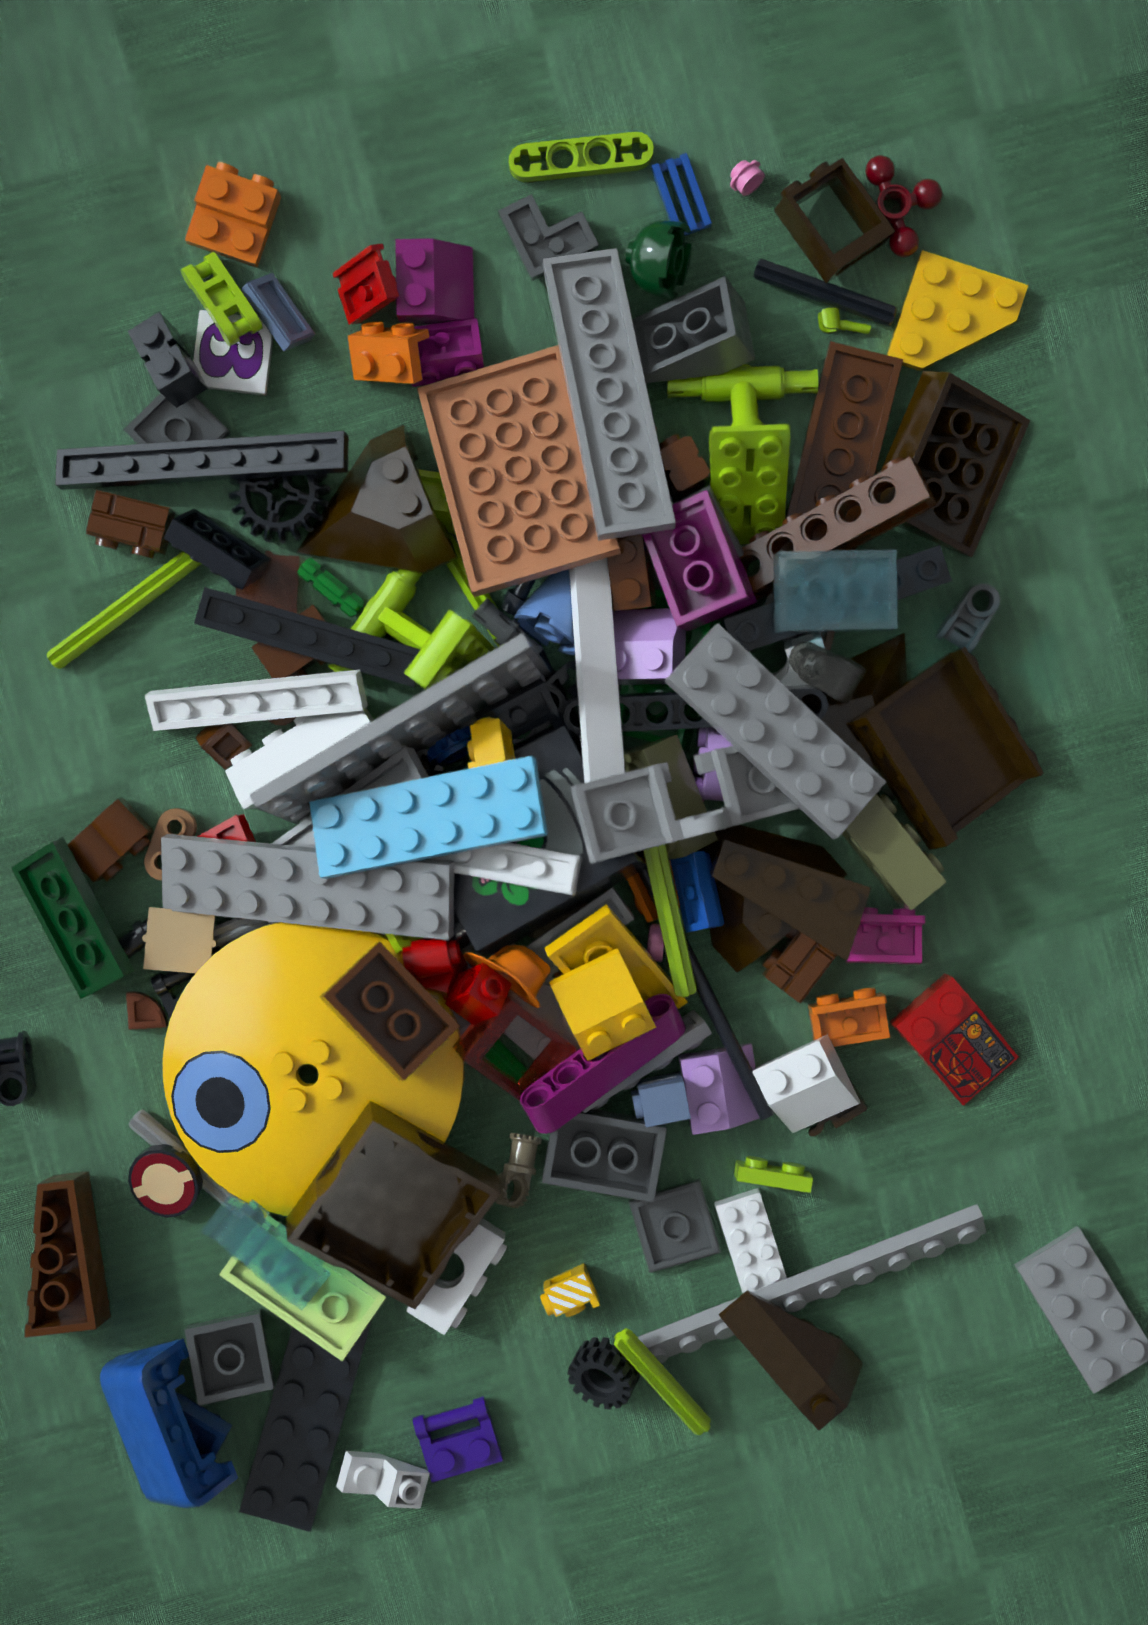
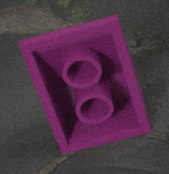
(699, 565)

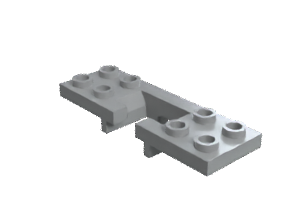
(636, 813)

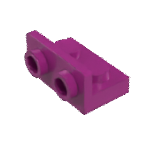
(449, 350)

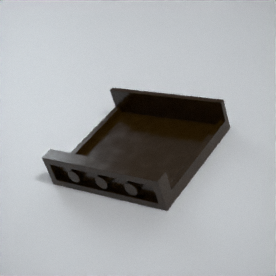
(946, 747)

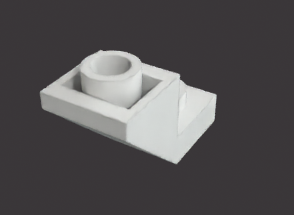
(389, 1479)

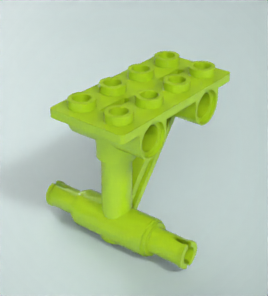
(749, 457)
(442, 653)

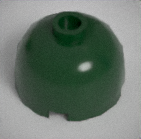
(660, 257)

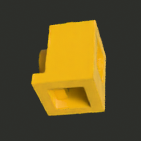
(489, 743)

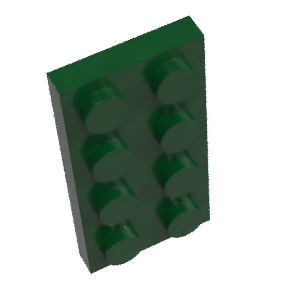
(72, 918)

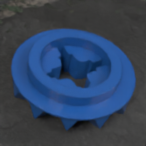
(450, 748)

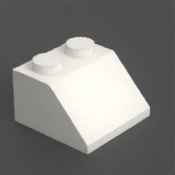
(806, 1084)

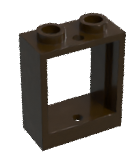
(858, 204)

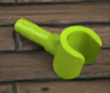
(830, 322)

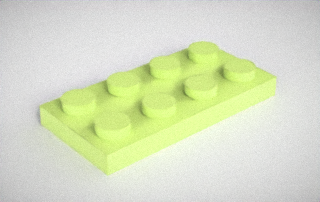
(333, 1315)

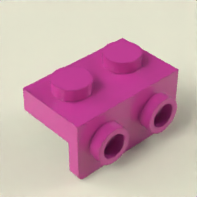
(888, 938)

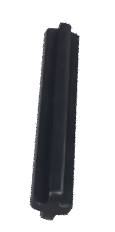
(825, 292)

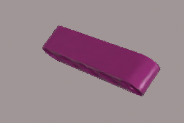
(580, 1082)

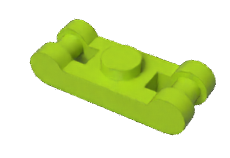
(221, 298)

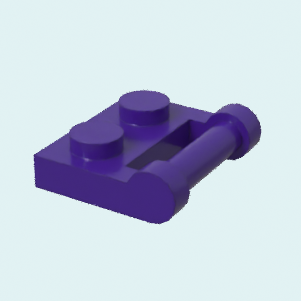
(461, 1450)

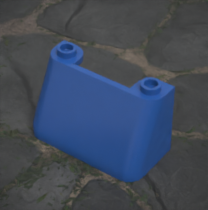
(155, 1429)

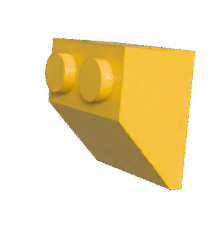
(602, 1004)

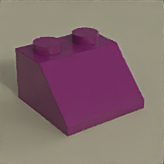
(434, 281)

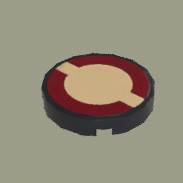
(165, 1181)

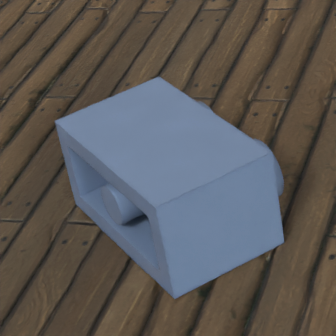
(661, 1099)

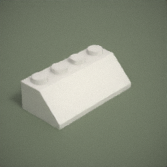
(290, 749)

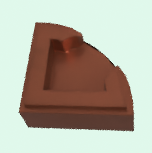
(144, 1012)

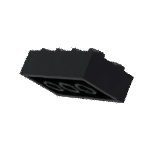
(217, 548)

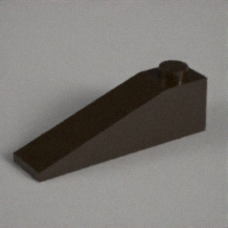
(804, 1361)

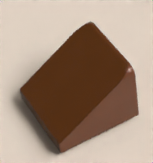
(223, 742)

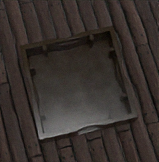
(392, 1205)

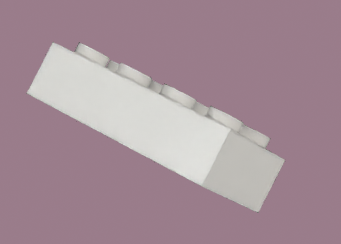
(750, 1240)

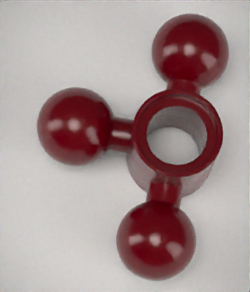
(926, 195)

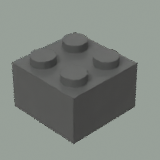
(229, 1357)

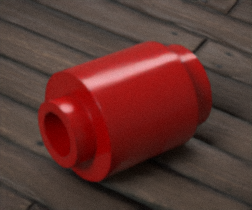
(431, 957)

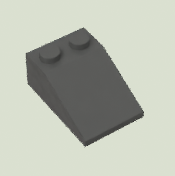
(695, 334)

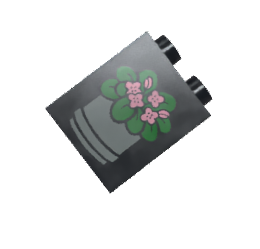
(501, 913)

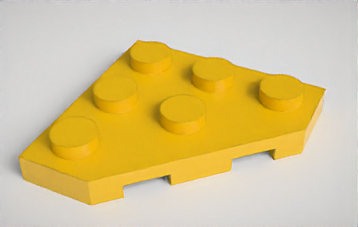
(951, 310)

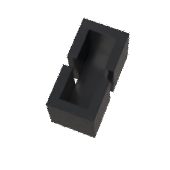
(167, 360)

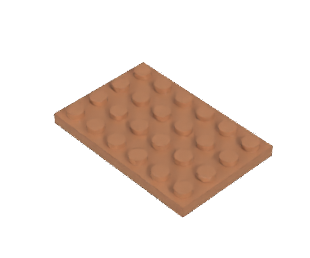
(513, 471)

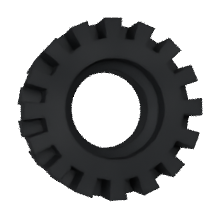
(597, 1386)

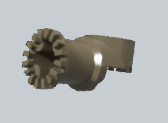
(518, 1169)

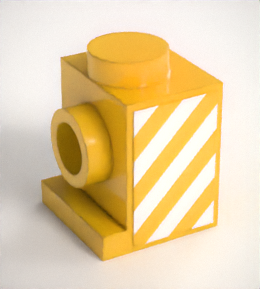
(569, 1292)

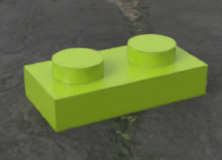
(789, 1176)

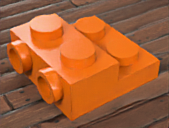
(233, 214)

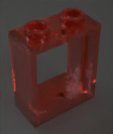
(480, 1038)

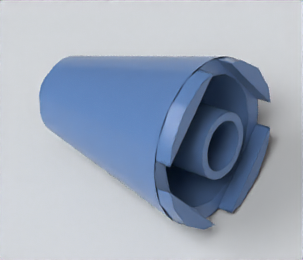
(549, 613)

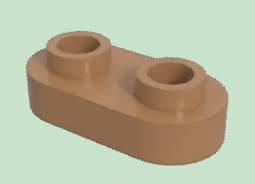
(162, 828)

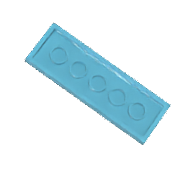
(428, 817)

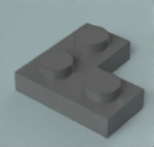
(536, 241)

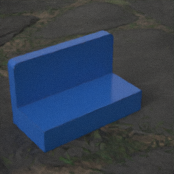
(697, 892)

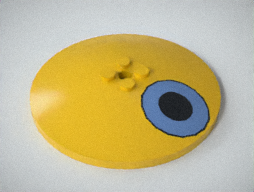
(239, 1053)

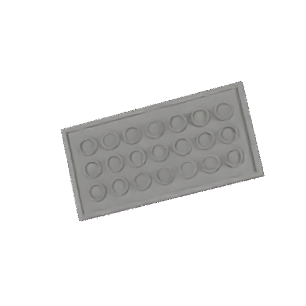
(412, 725)

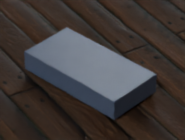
(277, 312)

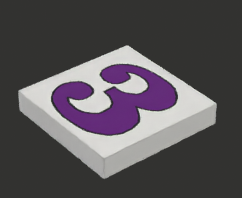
(233, 368)

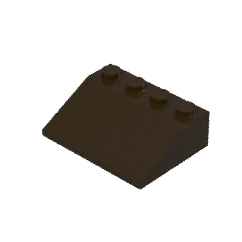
(964, 452)

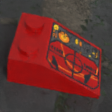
(954, 1038)

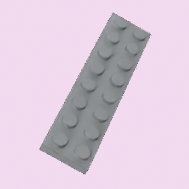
(608, 395)
(286, 887)

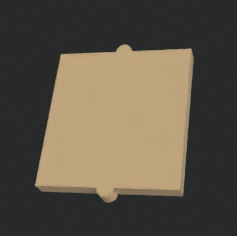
(178, 940)

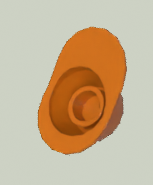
(518, 966)

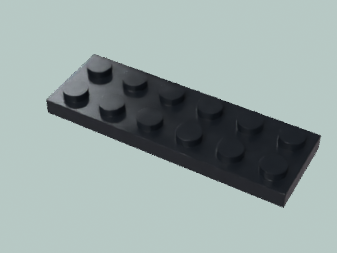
(301, 1432)

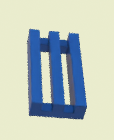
(670, 165)

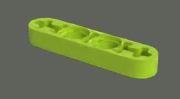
(580, 151)

